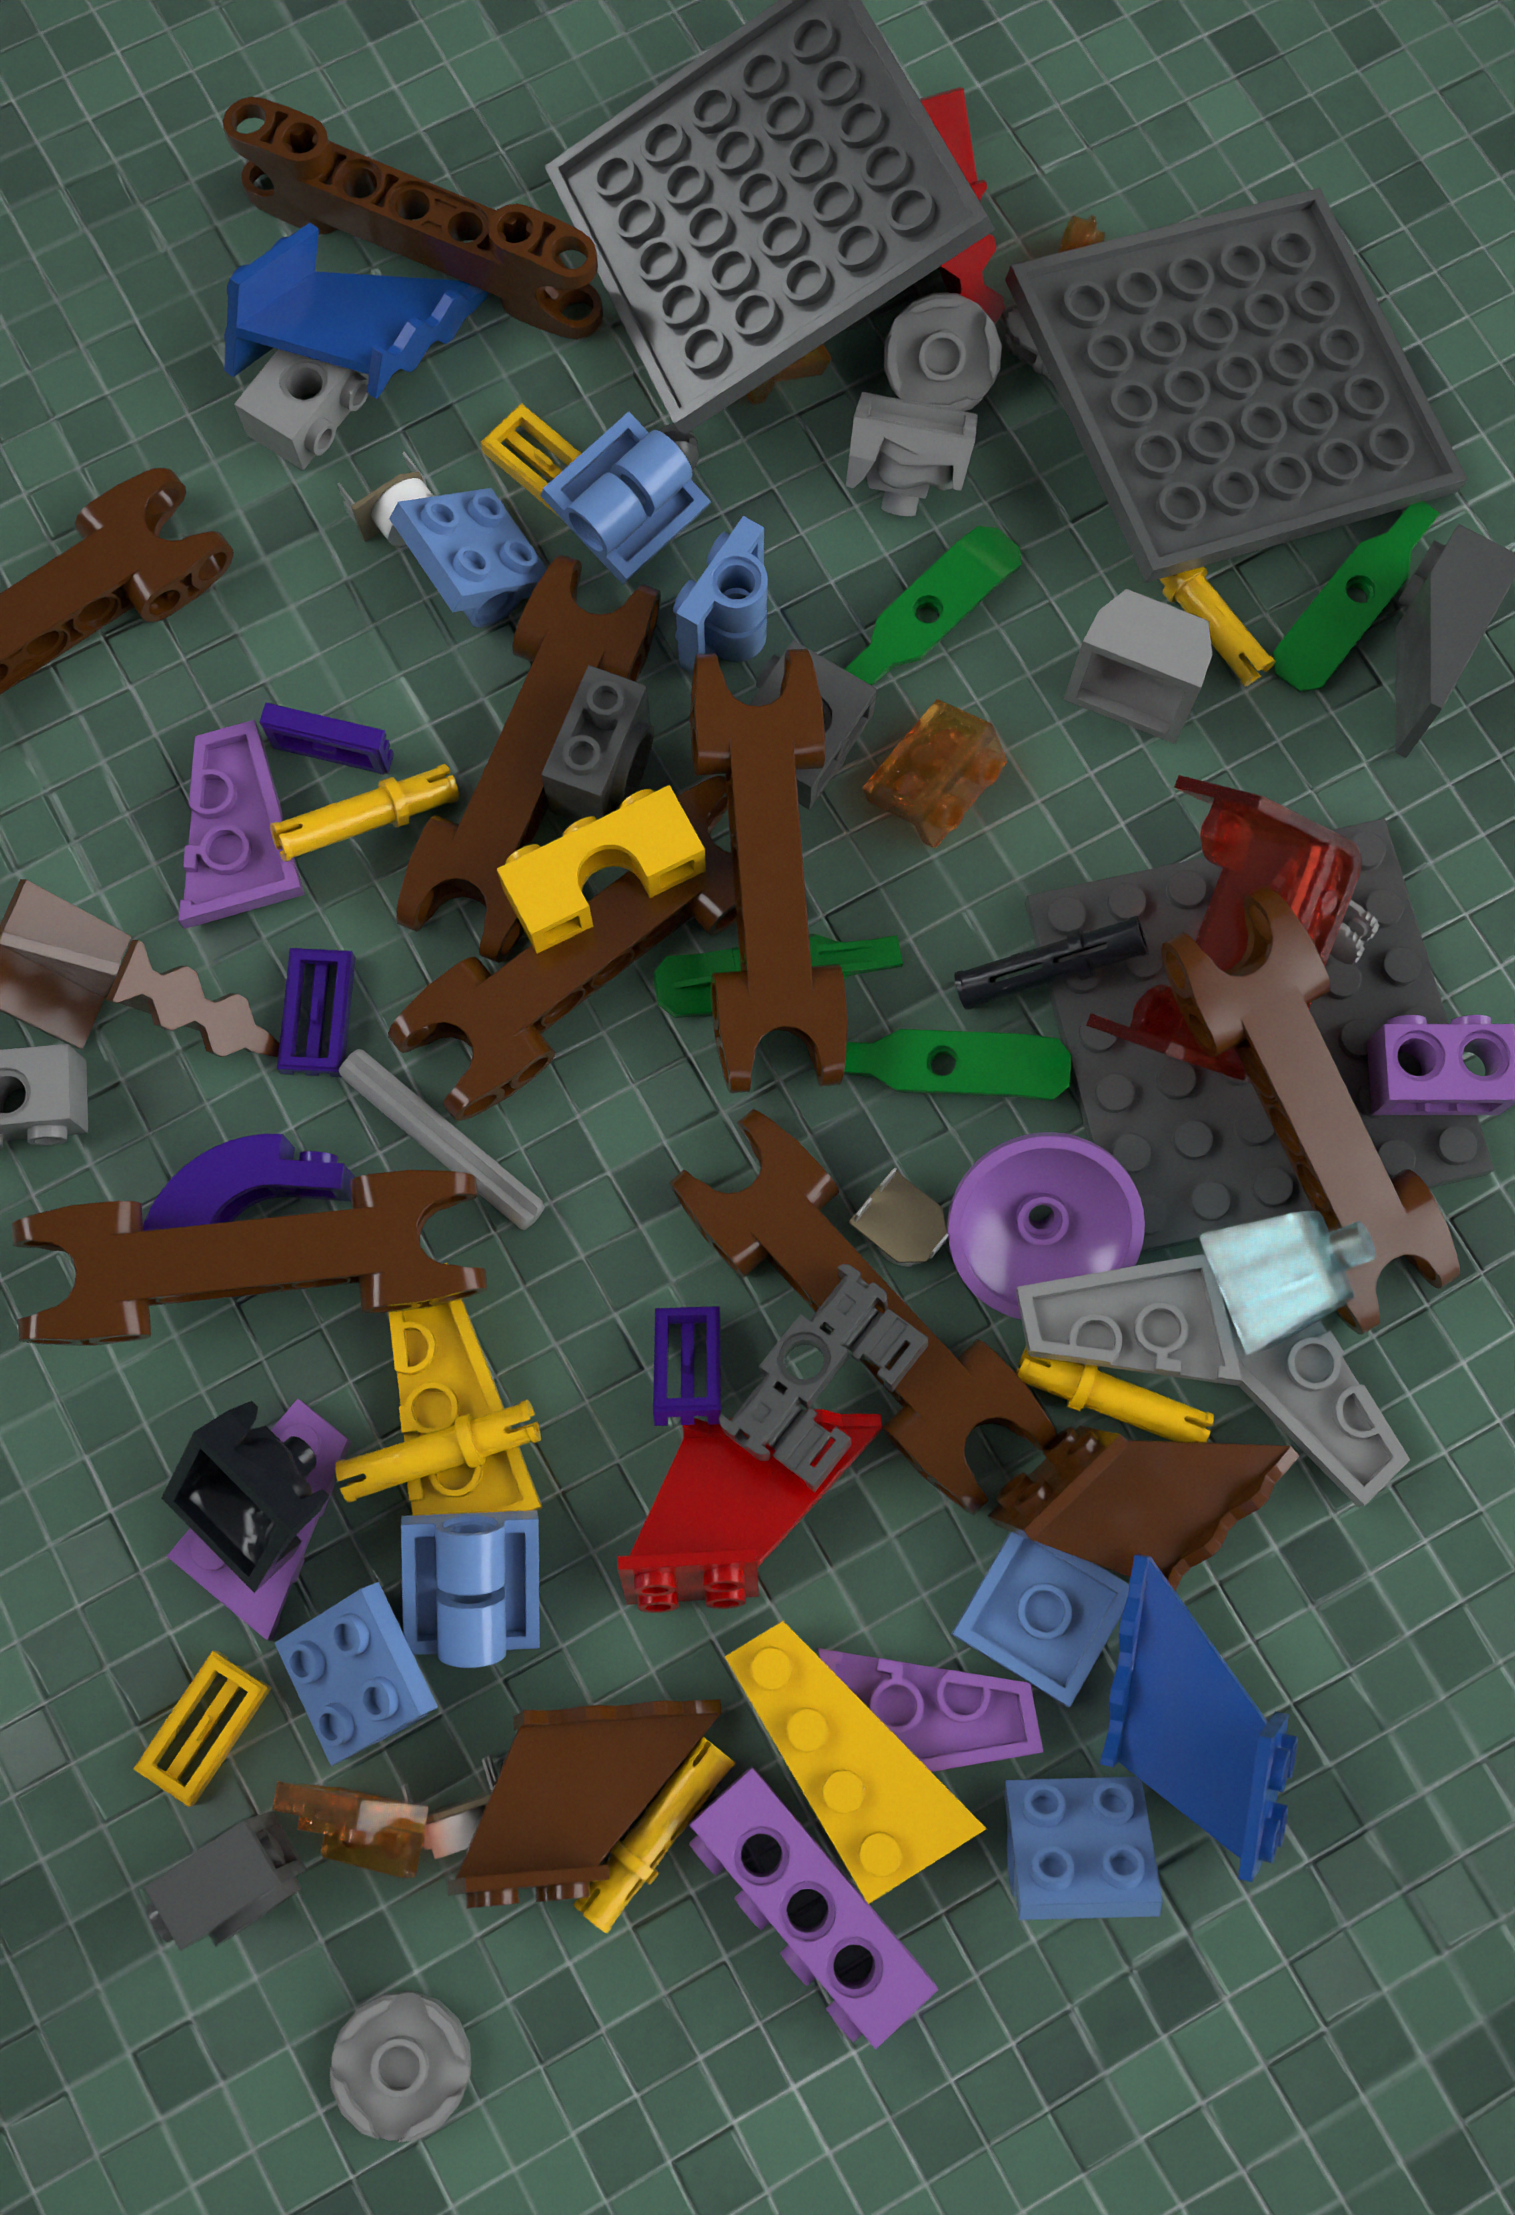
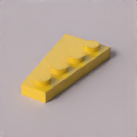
(441, 1379)
(860, 1779)

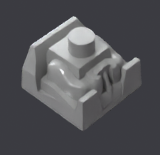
(908, 448)
(1142, 664)

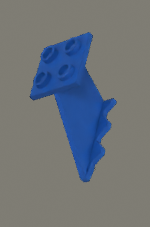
(339, 317)
(1193, 1726)

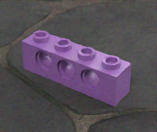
(896, 1979)

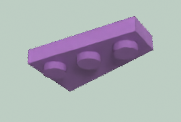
(230, 847)
(263, 1608)
(943, 1713)

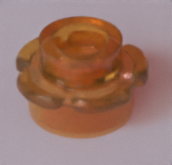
(1080, 233)

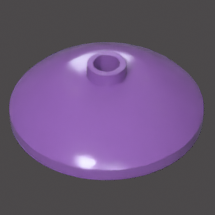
(1091, 1225)

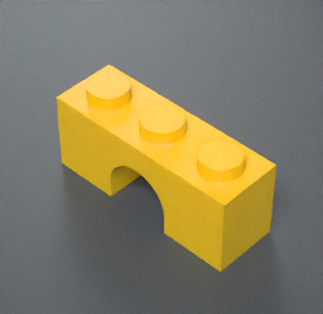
(644, 836)

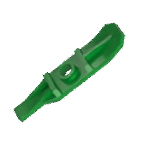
(949, 587)
(1333, 619)
(685, 980)
(984, 1066)

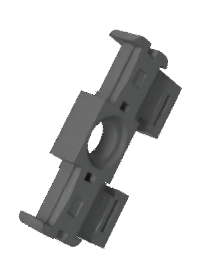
(773, 1411)

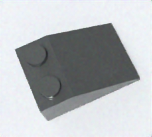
(1445, 618)

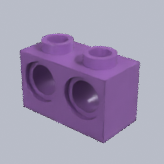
(1445, 1081)

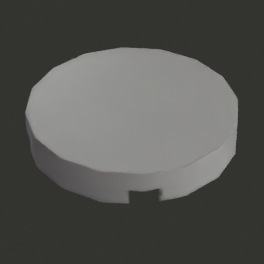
(942, 352)
(400, 2066)

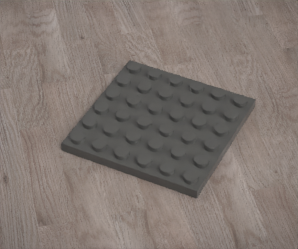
(765, 201)
(1233, 382)
(1201, 1137)

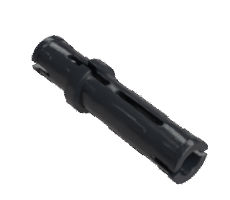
(1123, 942)

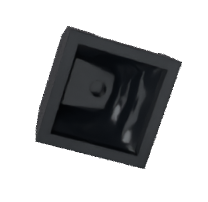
(245, 1493)

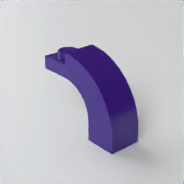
(243, 1173)

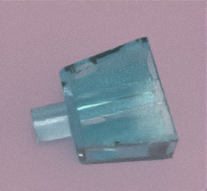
(1284, 1273)

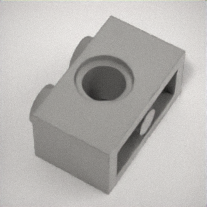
(296, 427)
(54, 1094)

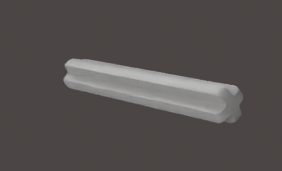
(441, 1138)

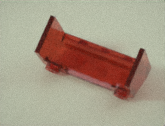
(1255, 847)

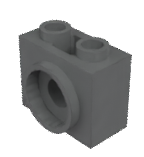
(846, 712)
(599, 747)
(226, 1884)

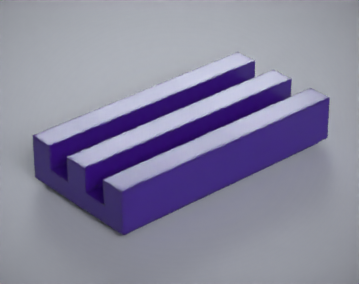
(326, 738)
(313, 1063)
(688, 1405)

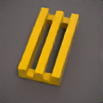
(516, 468)
(237, 1678)

